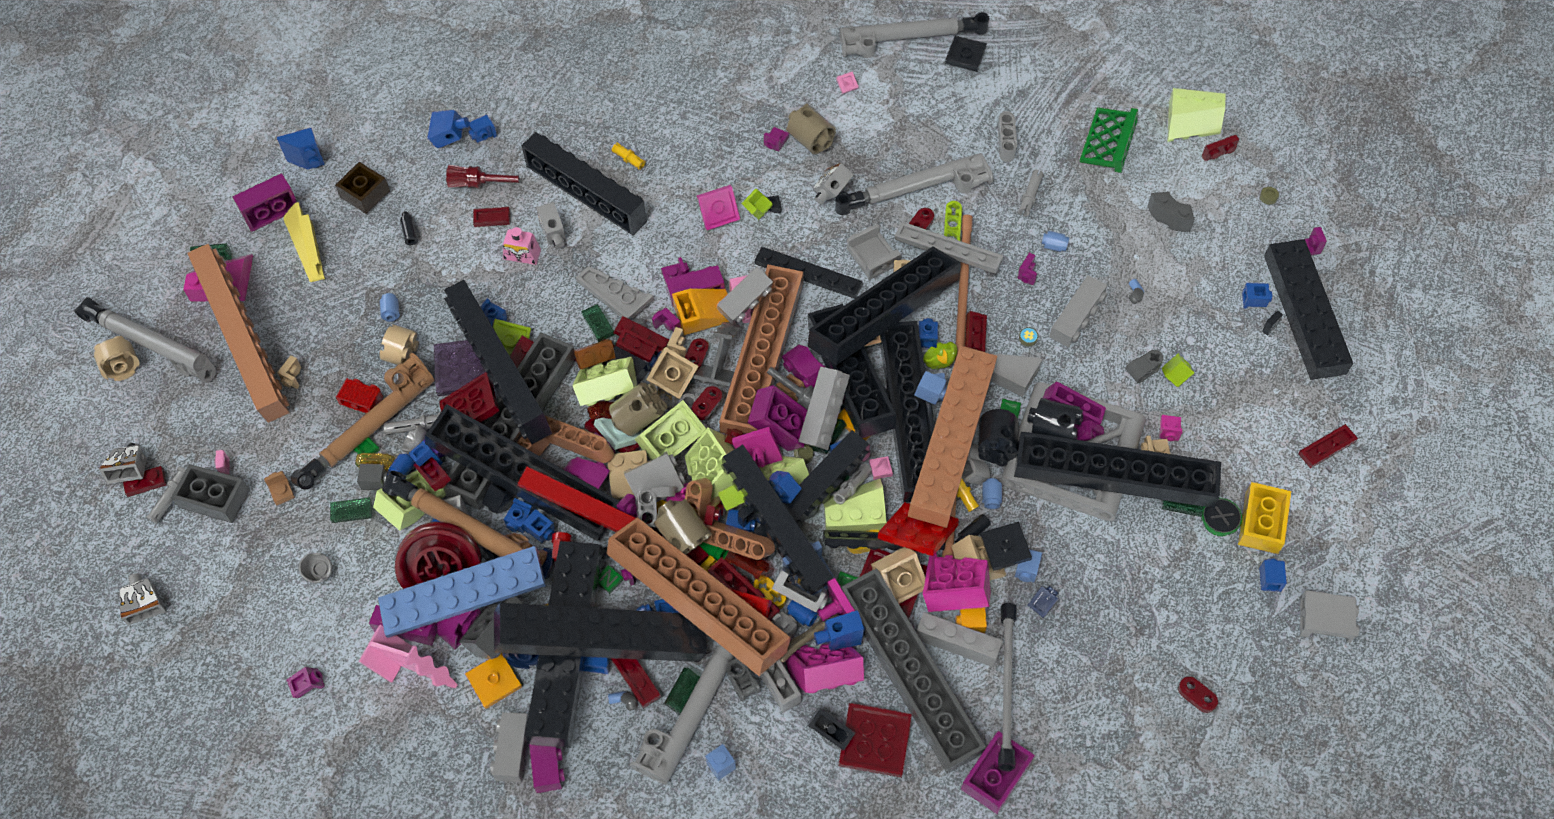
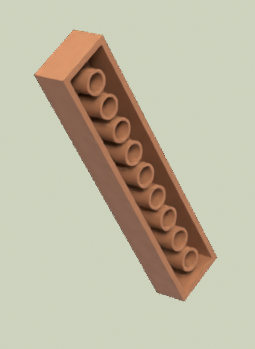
(239, 333)
(762, 347)
(952, 437)
(698, 596)

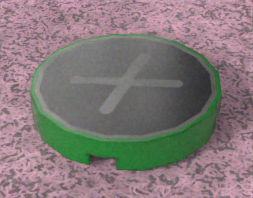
(1223, 518)

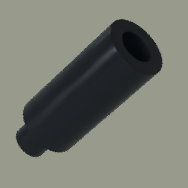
(408, 229)
(975, 527)

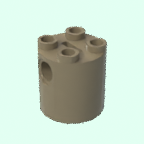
(811, 129)
(637, 409)
(681, 525)

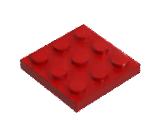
(916, 533)

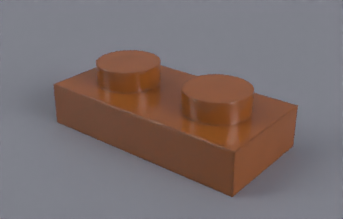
(594, 354)

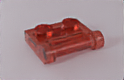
(758, 568)

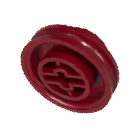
(434, 552)

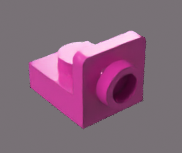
(1170, 428)

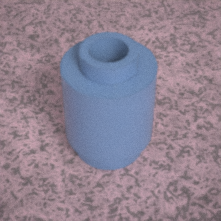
(1055, 241)
(389, 307)
(992, 493)

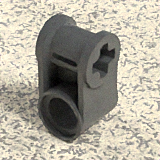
(1145, 365)
(743, 683)

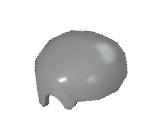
(414, 438)
(315, 567)

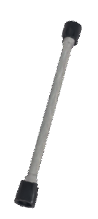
(1006, 756)

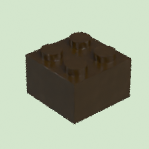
(362, 187)

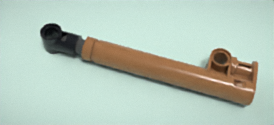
(412, 380)
(444, 512)

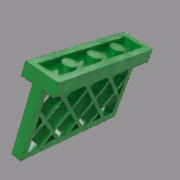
(1123, 144)

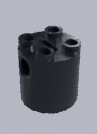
(1050, 416)
(998, 436)

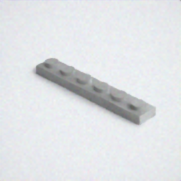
(956, 249)

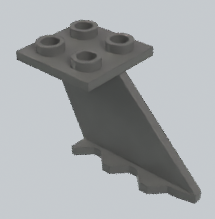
(717, 374)

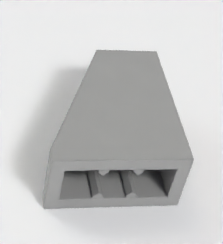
(1015, 372)

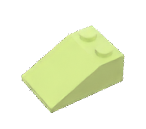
(671, 432)
(399, 511)

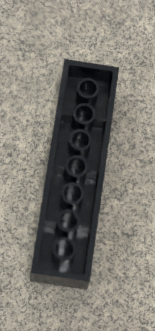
(584, 183)
(1308, 309)
(864, 395)

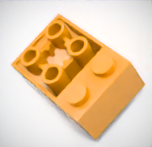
(698, 308)

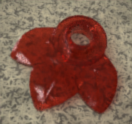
(599, 410)

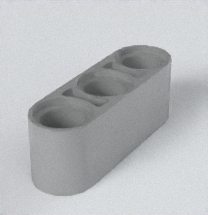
(1007, 136)

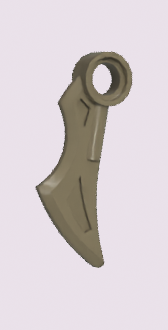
(797, 642)

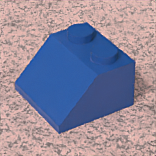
(301, 149)

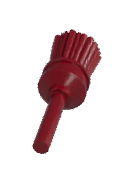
(473, 177)

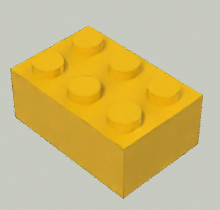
(1264, 518)

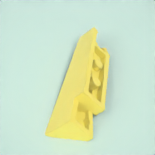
(304, 239)

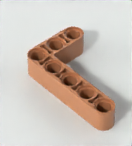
(572, 439)
(734, 543)

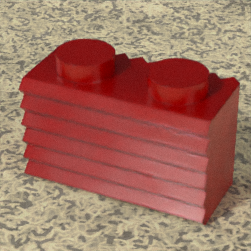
(359, 395)

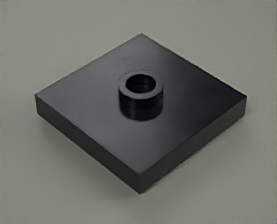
(966, 53)
(1005, 546)

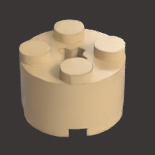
(398, 344)
(116, 358)

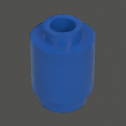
(402, 464)
(801, 613)

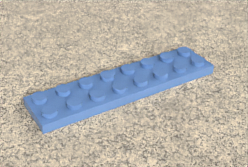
(461, 592)

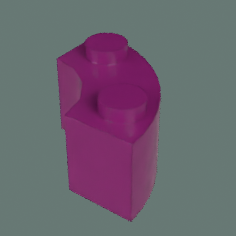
(802, 365)
(587, 471)
(455, 627)

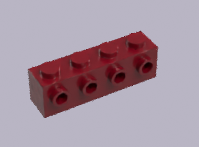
(729, 577)

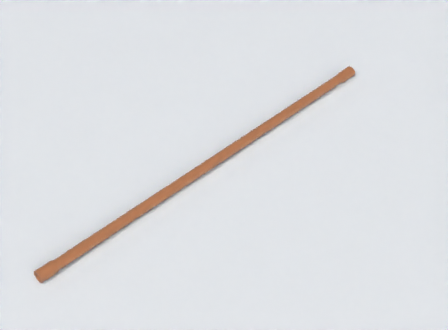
(966, 229)

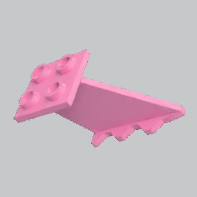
(388, 655)

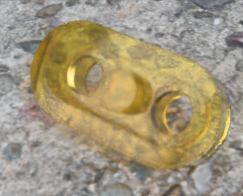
(374, 458)

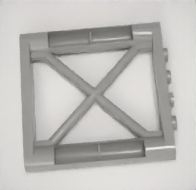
(1106, 503)

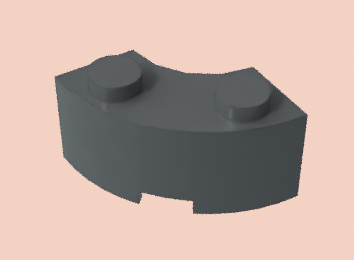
(1170, 212)

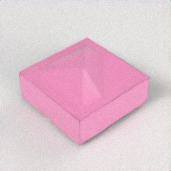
(847, 82)
(222, 462)
(880, 467)

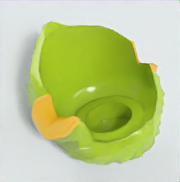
(941, 356)

